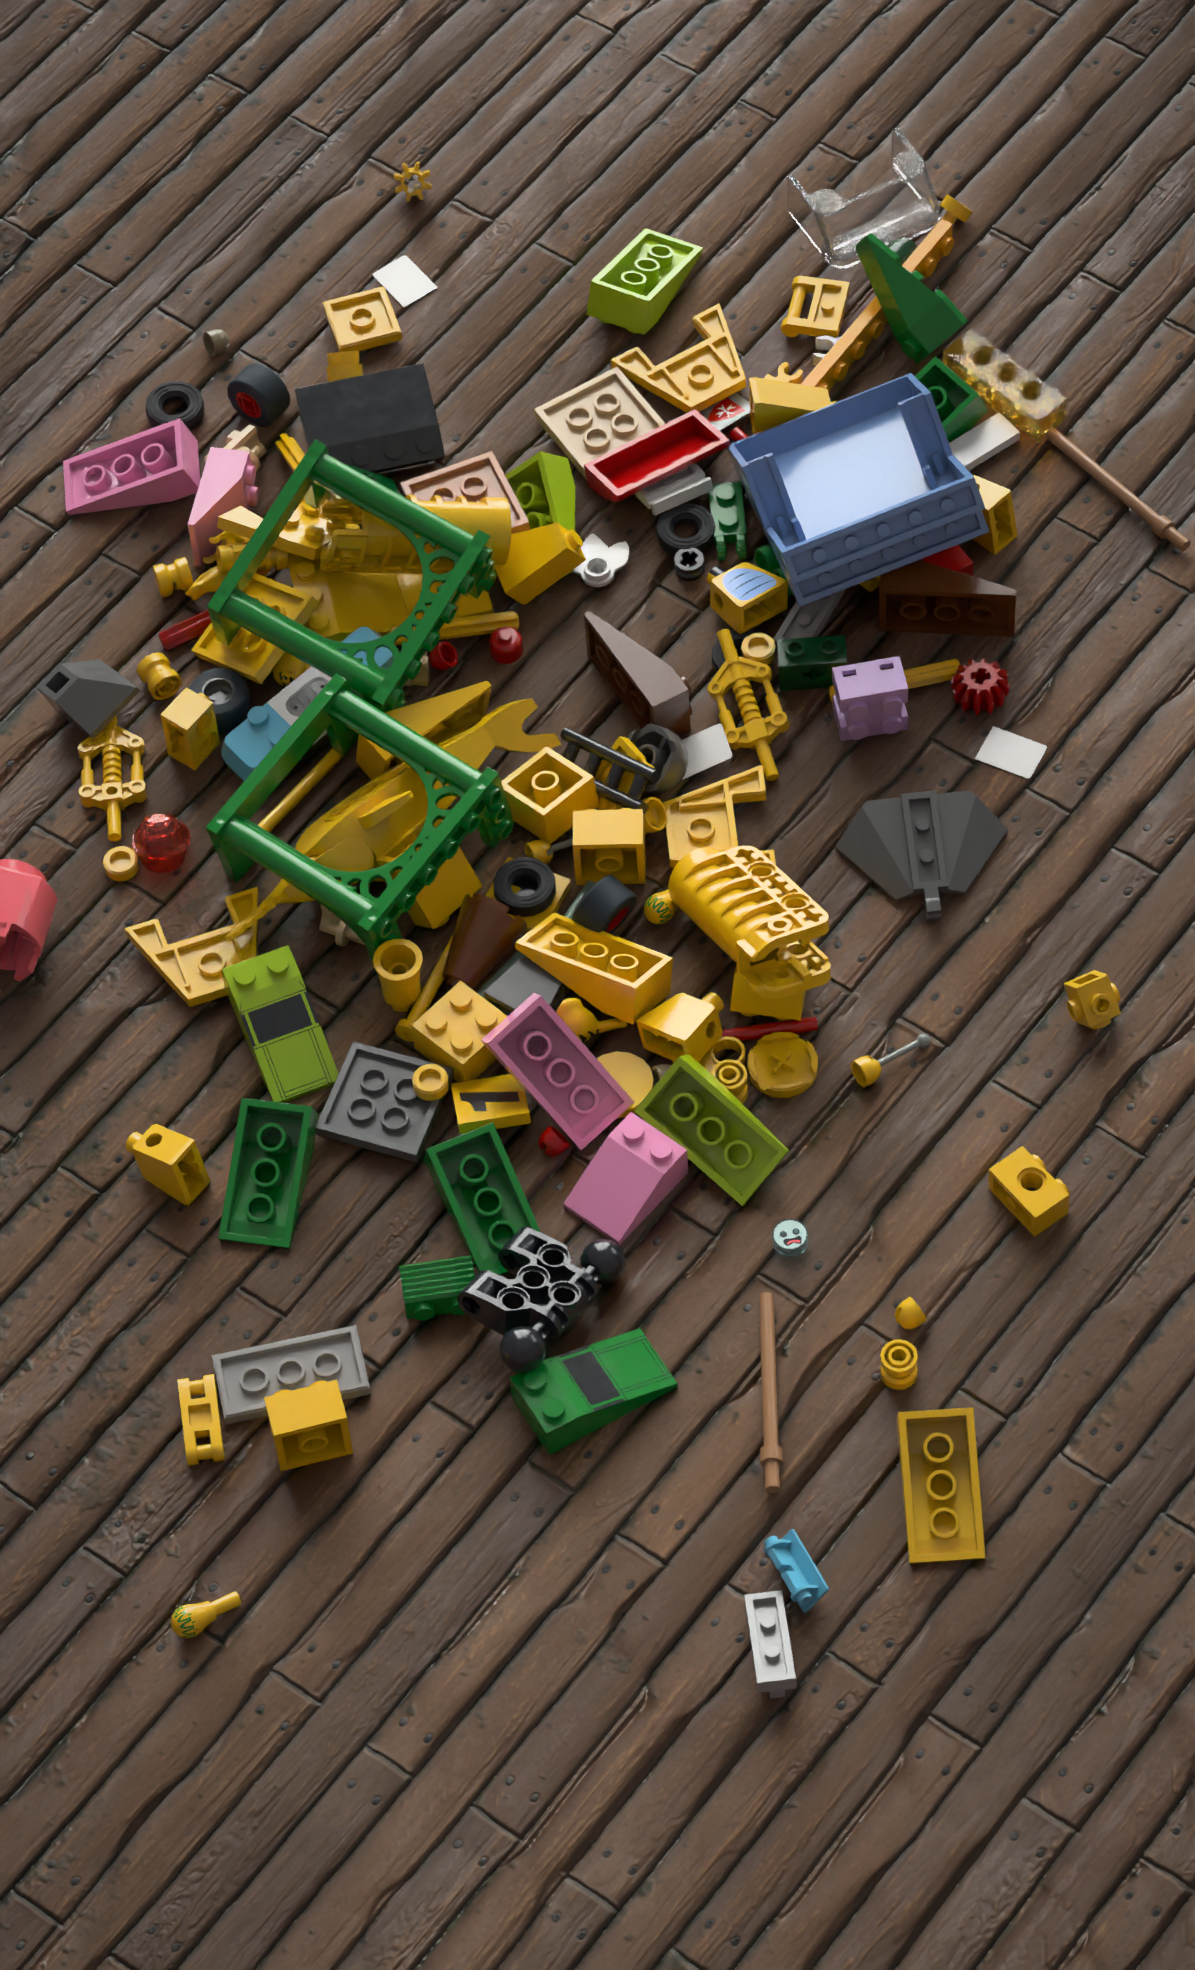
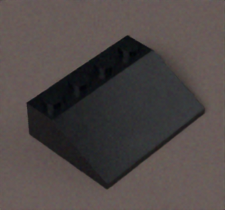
(374, 419)

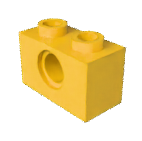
(1032, 1208)

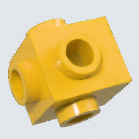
(1092, 999)

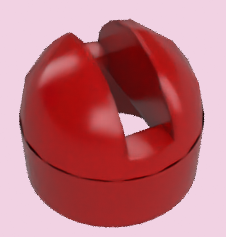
(443, 656)
(553, 1141)

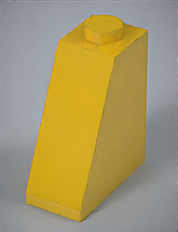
(780, 402)
(539, 560)

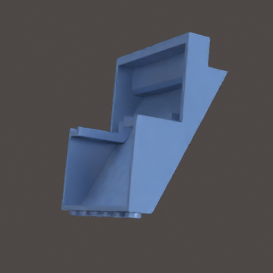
(858, 488)

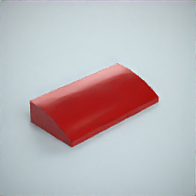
(654, 456)

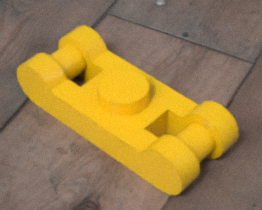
(201, 1419)

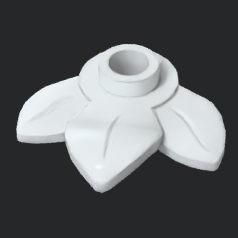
(601, 560)

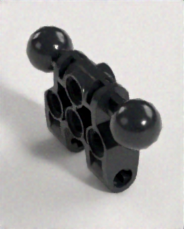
(542, 1297)

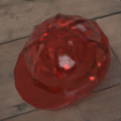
(161, 842)

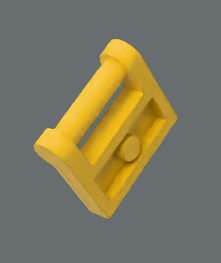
(825, 310)

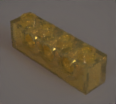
(1006, 385)

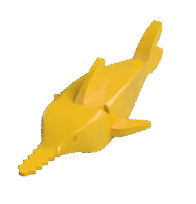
(394, 802)

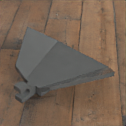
(922, 844)

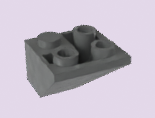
(87, 693)

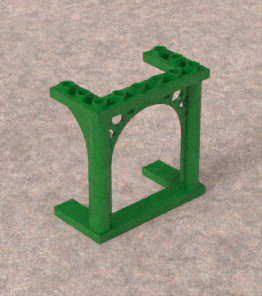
(379, 686)
(344, 718)

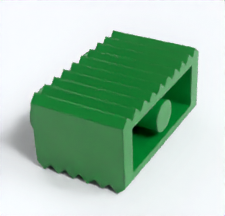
(434, 1286)

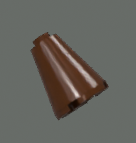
(480, 940)

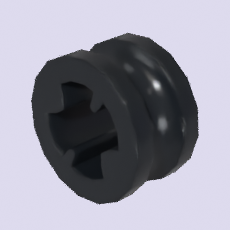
(689, 555)

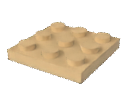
(597, 417)

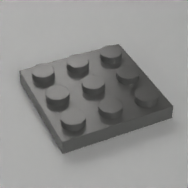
(377, 1104)

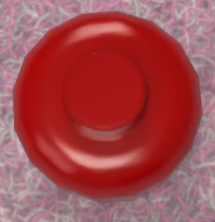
(506, 645)

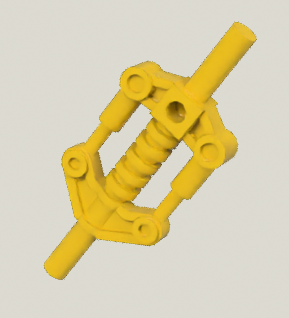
(756, 732)
(112, 795)

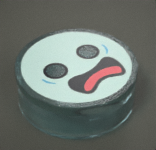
(790, 1237)

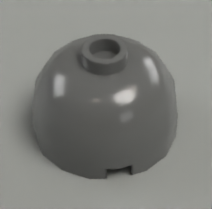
(665, 753)

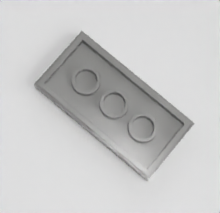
(289, 1364)

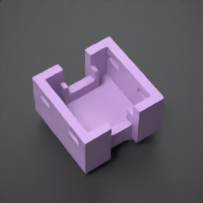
(871, 699)

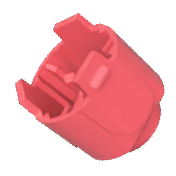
(25, 916)

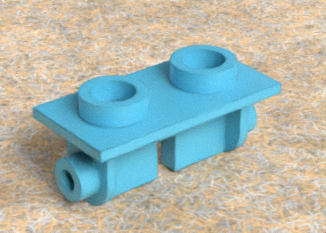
(796, 1569)

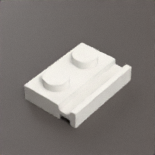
(675, 489)

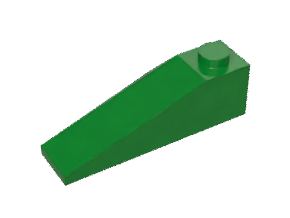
(914, 312)

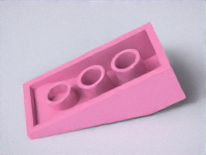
(134, 471)
(557, 1070)

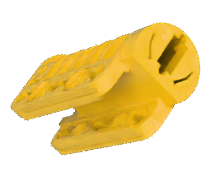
(388, 551)
(753, 920)

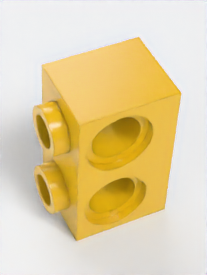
(190, 728)

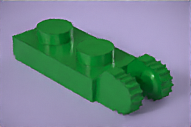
(729, 518)

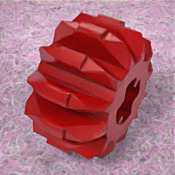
(980, 686)

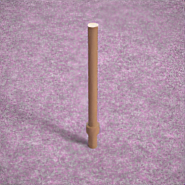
(1159, 525)
(771, 1453)

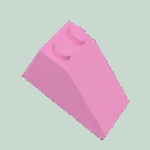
(223, 487)
(627, 1178)

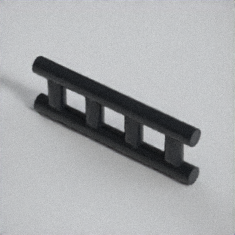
(620, 763)

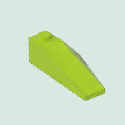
(545, 490)

